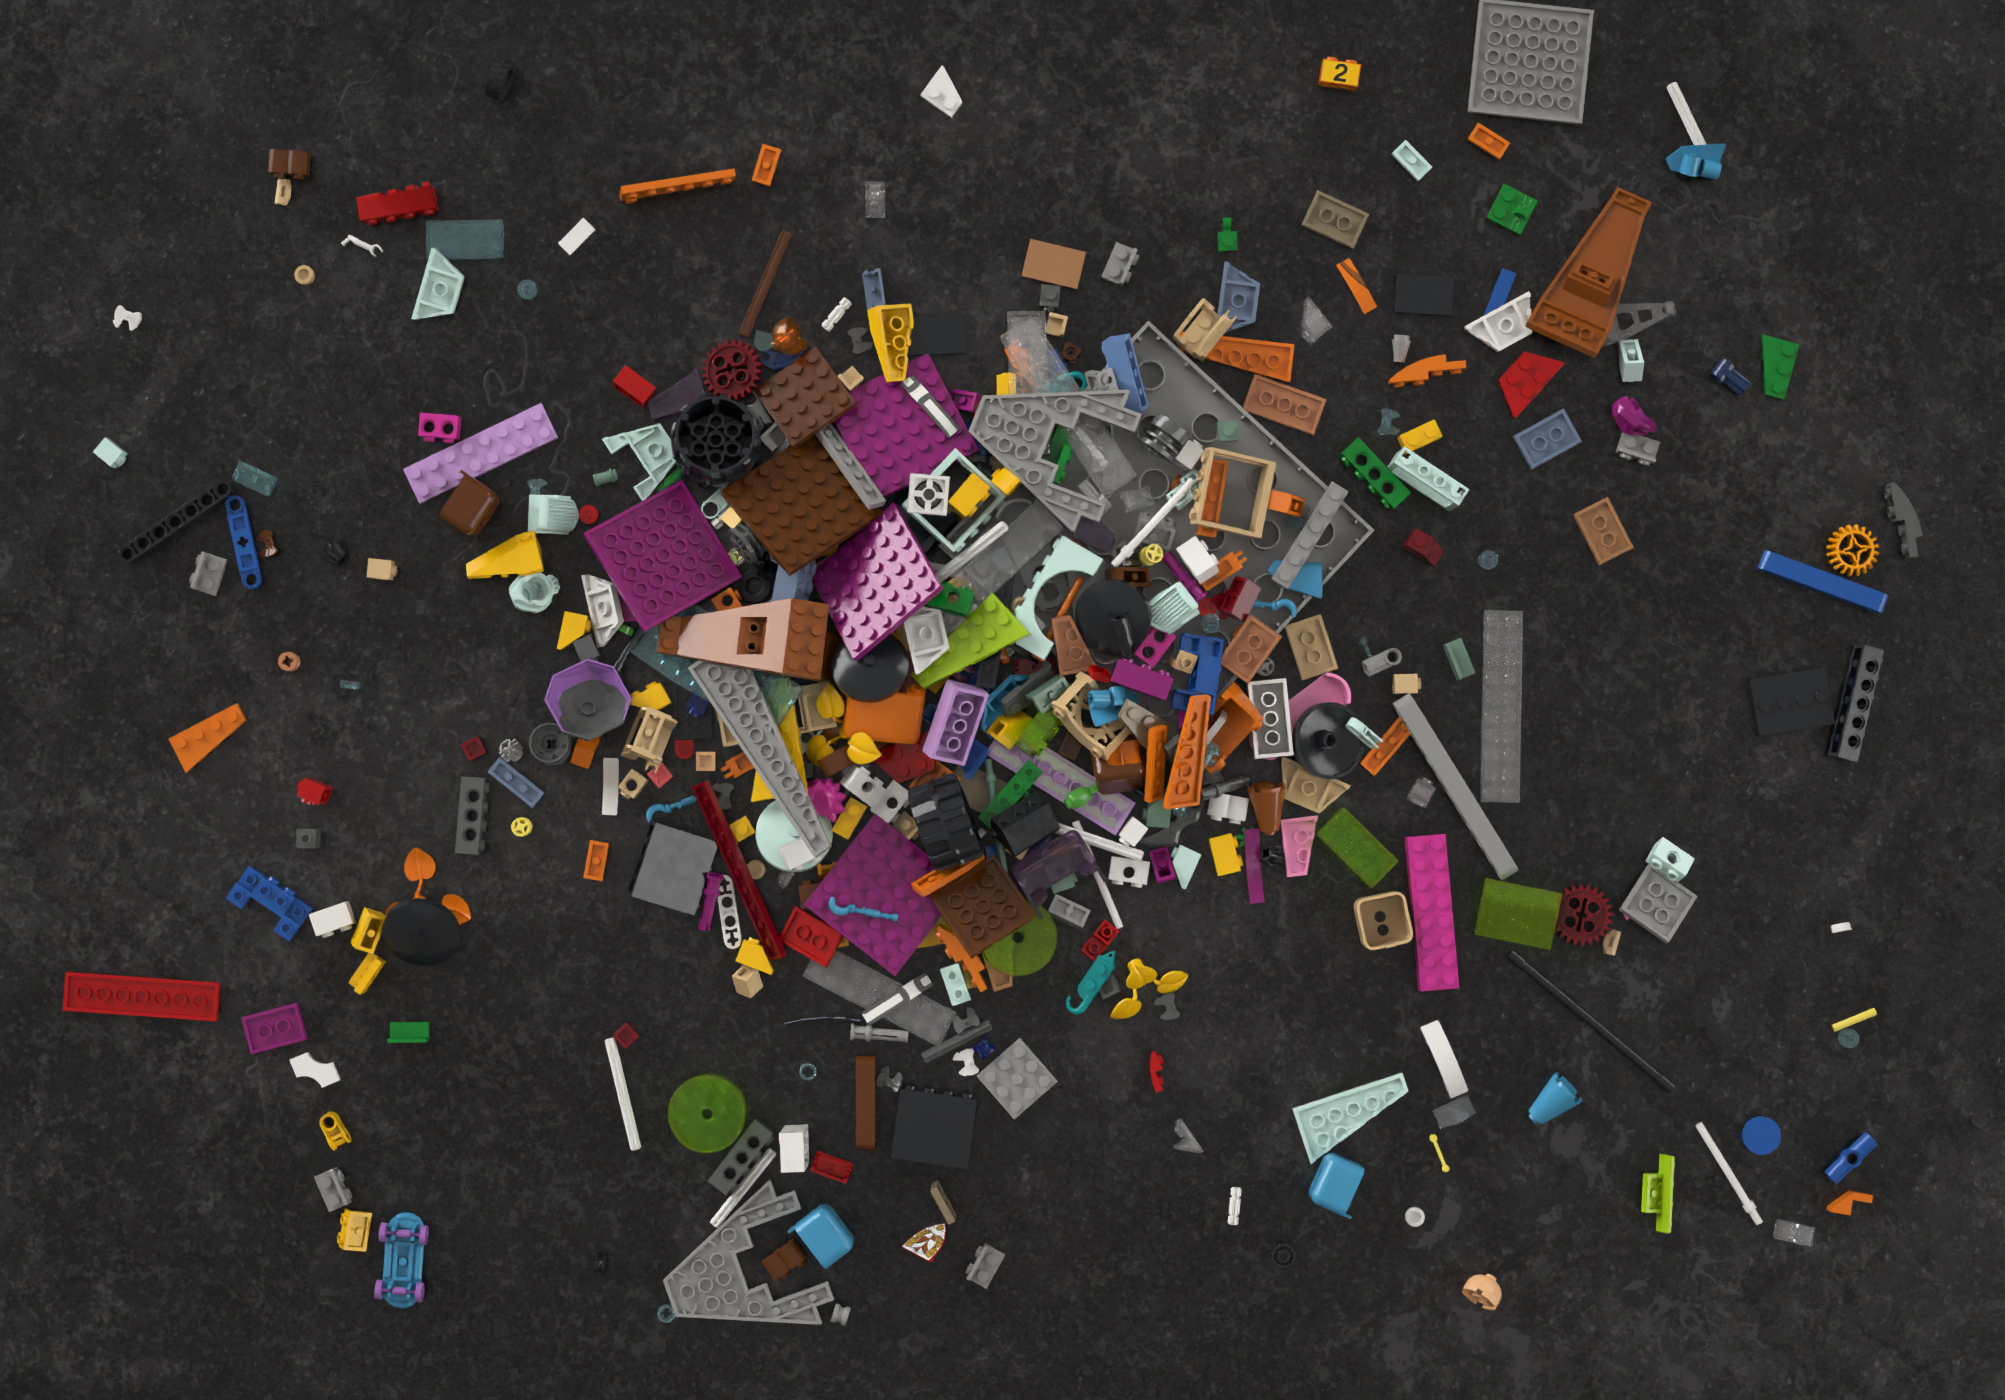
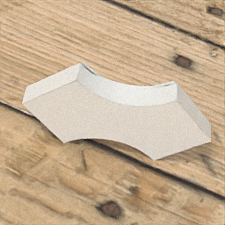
(322, 1072)

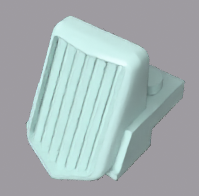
(552, 514)
(1172, 608)

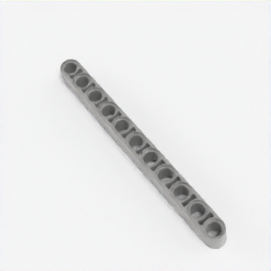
(1455, 786)

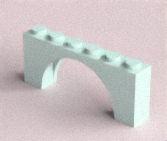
(1065, 558)

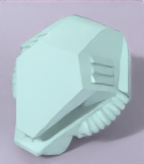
(533, 592)

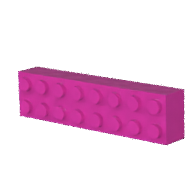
(1431, 912)

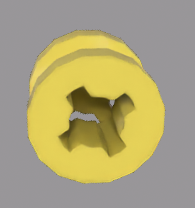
(1156, 554)
(519, 824)

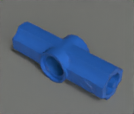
(1860, 1149)

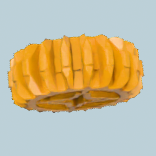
(1851, 542)

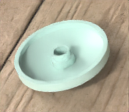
(776, 830)

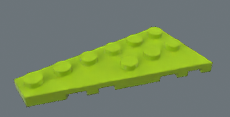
(976, 638)

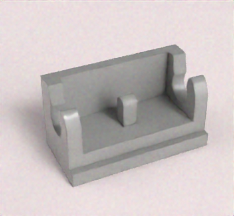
(1068, 912)

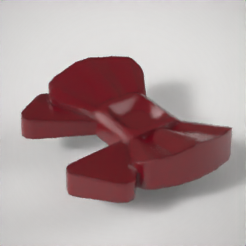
(1217, 600)

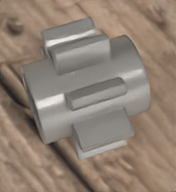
(511, 750)

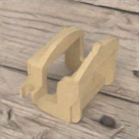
(1204, 330)
(651, 737)

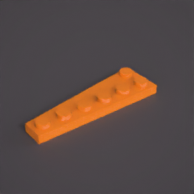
(632, 192)
(1255, 356)
(1188, 764)

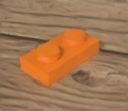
(1488, 141)
(766, 165)
(596, 860)

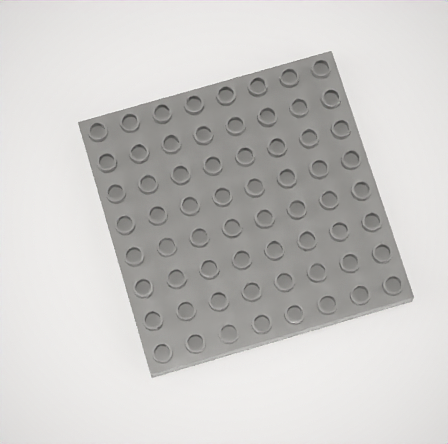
(1196, 404)

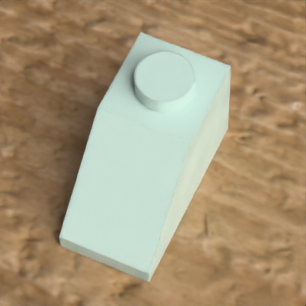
(1630, 360)
(1184, 864)

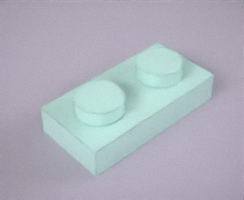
(1411, 160)

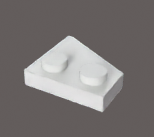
(942, 93)

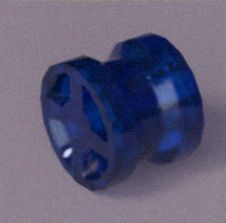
(983, 1048)

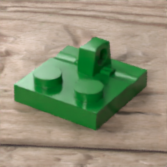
(1511, 209)

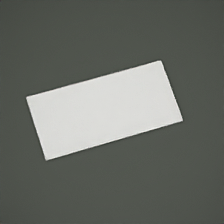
(576, 236)

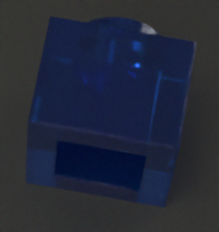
(697, 705)

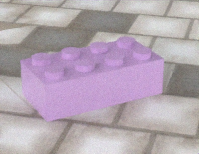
(955, 722)

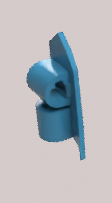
(1697, 160)
(1307, 580)
(1106, 704)

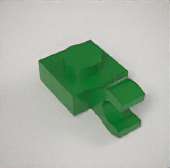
(1227, 239)

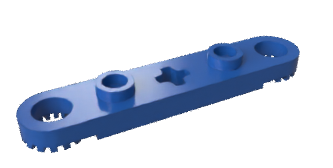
(239, 528)

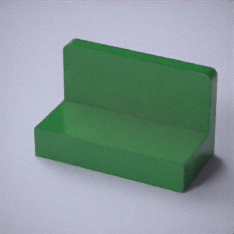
(409, 1032)

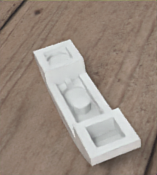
(1444, 1058)

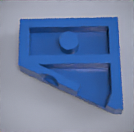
(975, 758)

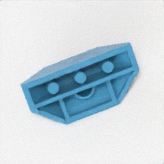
(993, 706)

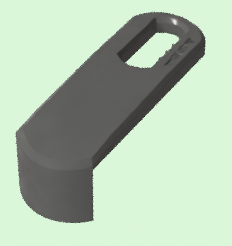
(1010, 512)

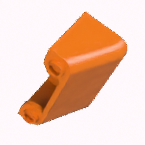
(888, 720)
(1241, 720)

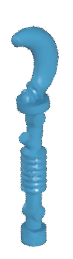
(1275, 605)
(667, 808)
(851, 908)

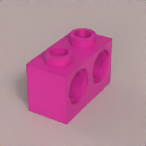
(440, 422)
(1157, 647)

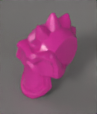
(826, 797)

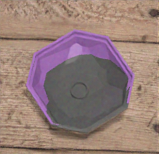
(587, 700)

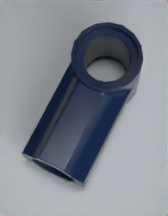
(1726, 374)

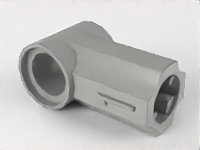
(1088, 490)
(1380, 661)

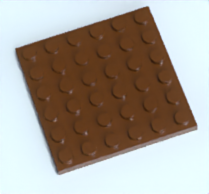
(799, 505)

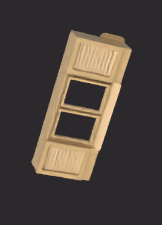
(810, 716)

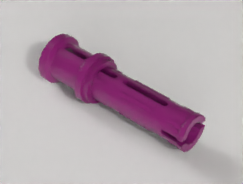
(1182, 575)
(711, 892)

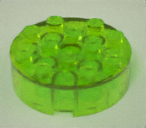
(1029, 955)
(724, 1101)

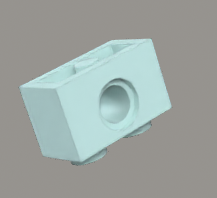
(1679, 860)
(955, 984)

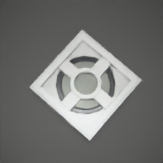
(926, 494)

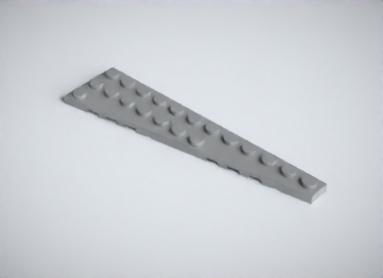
(748, 717)

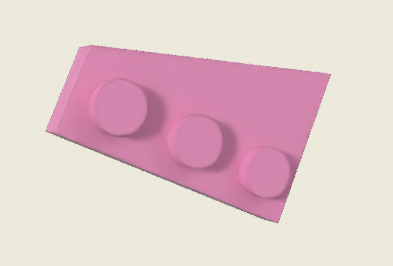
(1297, 842)

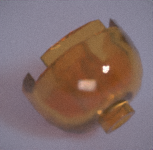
(787, 337)

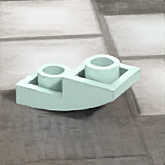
(1189, 495)

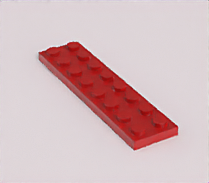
(141, 996)

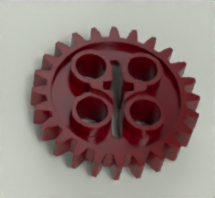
(729, 353)
(1599, 919)

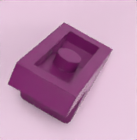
(965, 400)
(1162, 865)

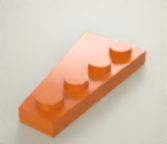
(199, 740)

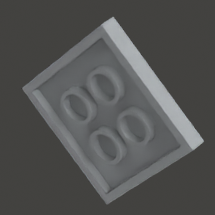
(1658, 903)
(1017, 1078)

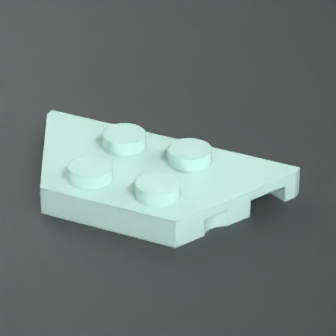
(438, 288)

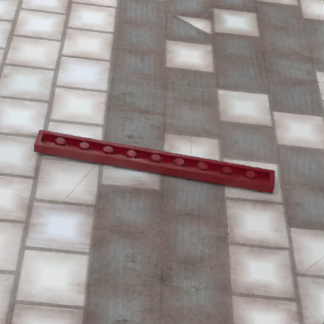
(739, 870)

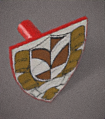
(927, 1242)

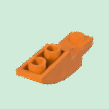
(1419, 371)
(957, 952)

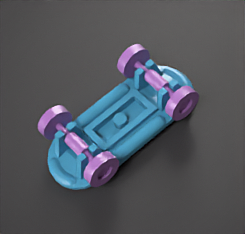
(402, 1260)

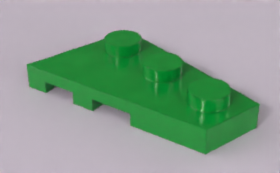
(1778, 364)

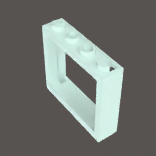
(1427, 479)
(983, 518)

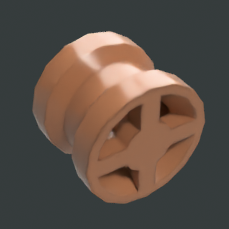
(293, 661)

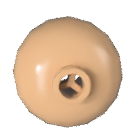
(1484, 1290)

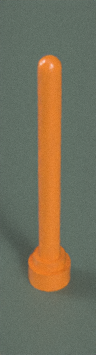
(1065, 606)

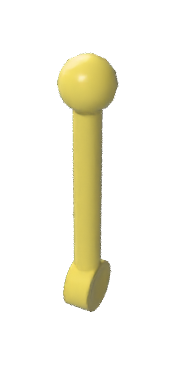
(1433, 1138)

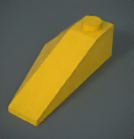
(891, 335)

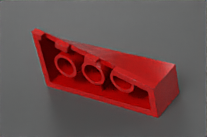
(398, 204)

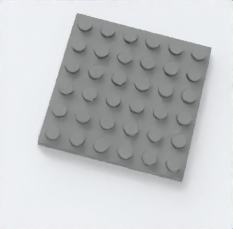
(1530, 61)

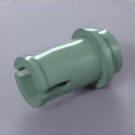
(605, 477)

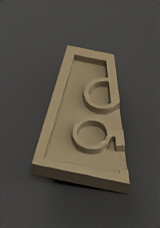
(1140, 720)

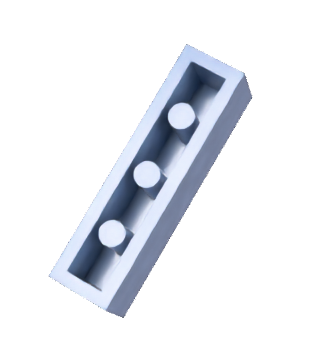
(1123, 361)

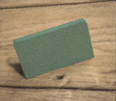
(1458, 659)
(1048, 692)

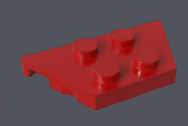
(1526, 379)
(906, 760)

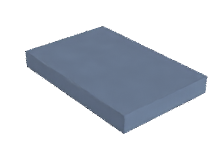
(1547, 439)

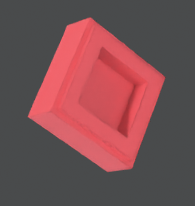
(661, 777)

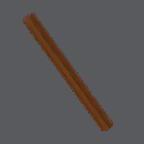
(765, 283)

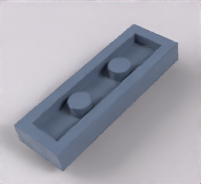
(516, 782)

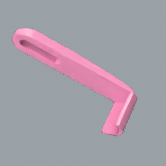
(1324, 689)

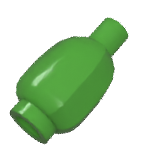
(1079, 797)

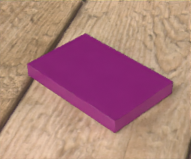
(274, 1028)

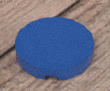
(1761, 1135)

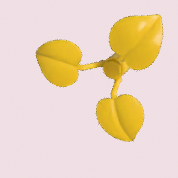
(861, 748)
(1140, 976)

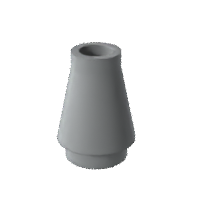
(1400, 347)

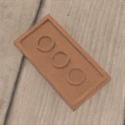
(1284, 404)

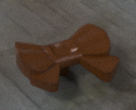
(266, 537)

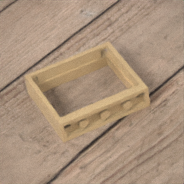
(1261, 499)

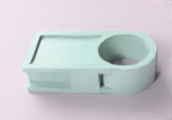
(718, 500)
(1363, 733)

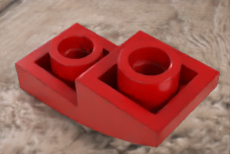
(1099, 940)
(1155, 1065)

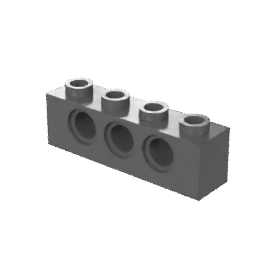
(464, 824)
(719, 1178)

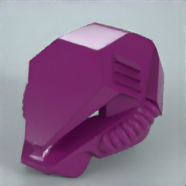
(1631, 417)

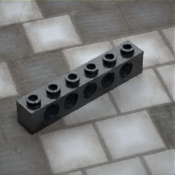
(1848, 708)

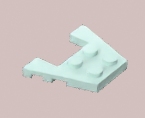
(654, 451)

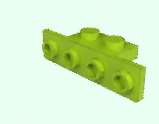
(1658, 1193)

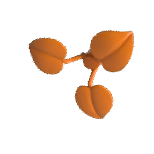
(422, 866)

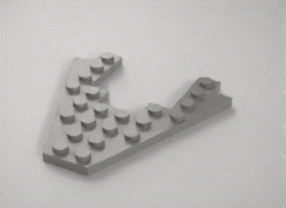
(1018, 431)
(713, 1282)

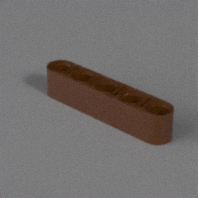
(840, 760)
(865, 1103)

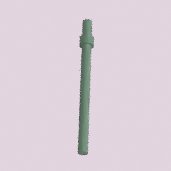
(990, 779)

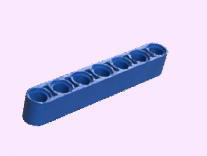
(1823, 582)

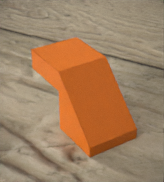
(584, 752)
(1844, 1203)

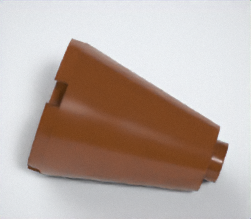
(1267, 804)

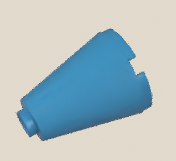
(1554, 1100)

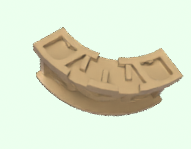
(1074, 725)

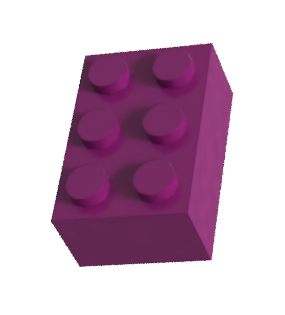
(1142, 679)

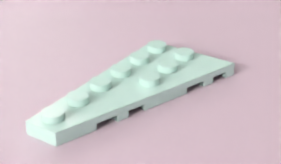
(1339, 1115)

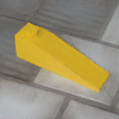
(515, 556)

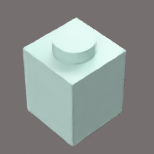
(110, 453)

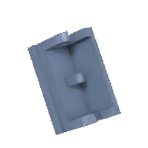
(873, 288)

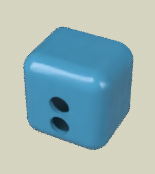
(1336, 1183)
(824, 1234)

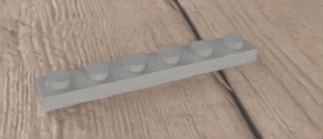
(850, 467)
(1309, 535)

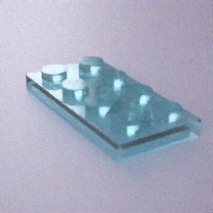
(466, 238)

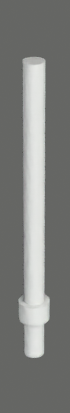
(1127, 550)
(1103, 888)
(1748, 1205)

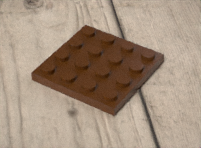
(805, 397)
(982, 906)

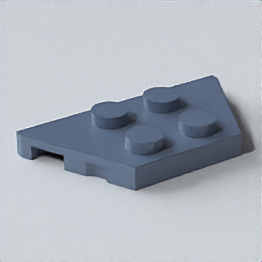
(1239, 296)

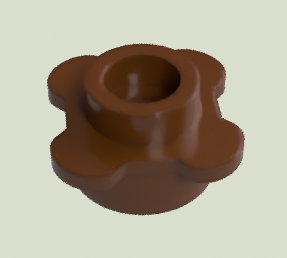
(1075, 352)

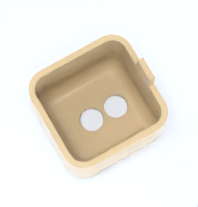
(1397, 920)

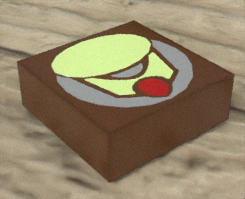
(736, 557)

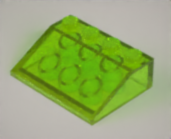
(1518, 913)

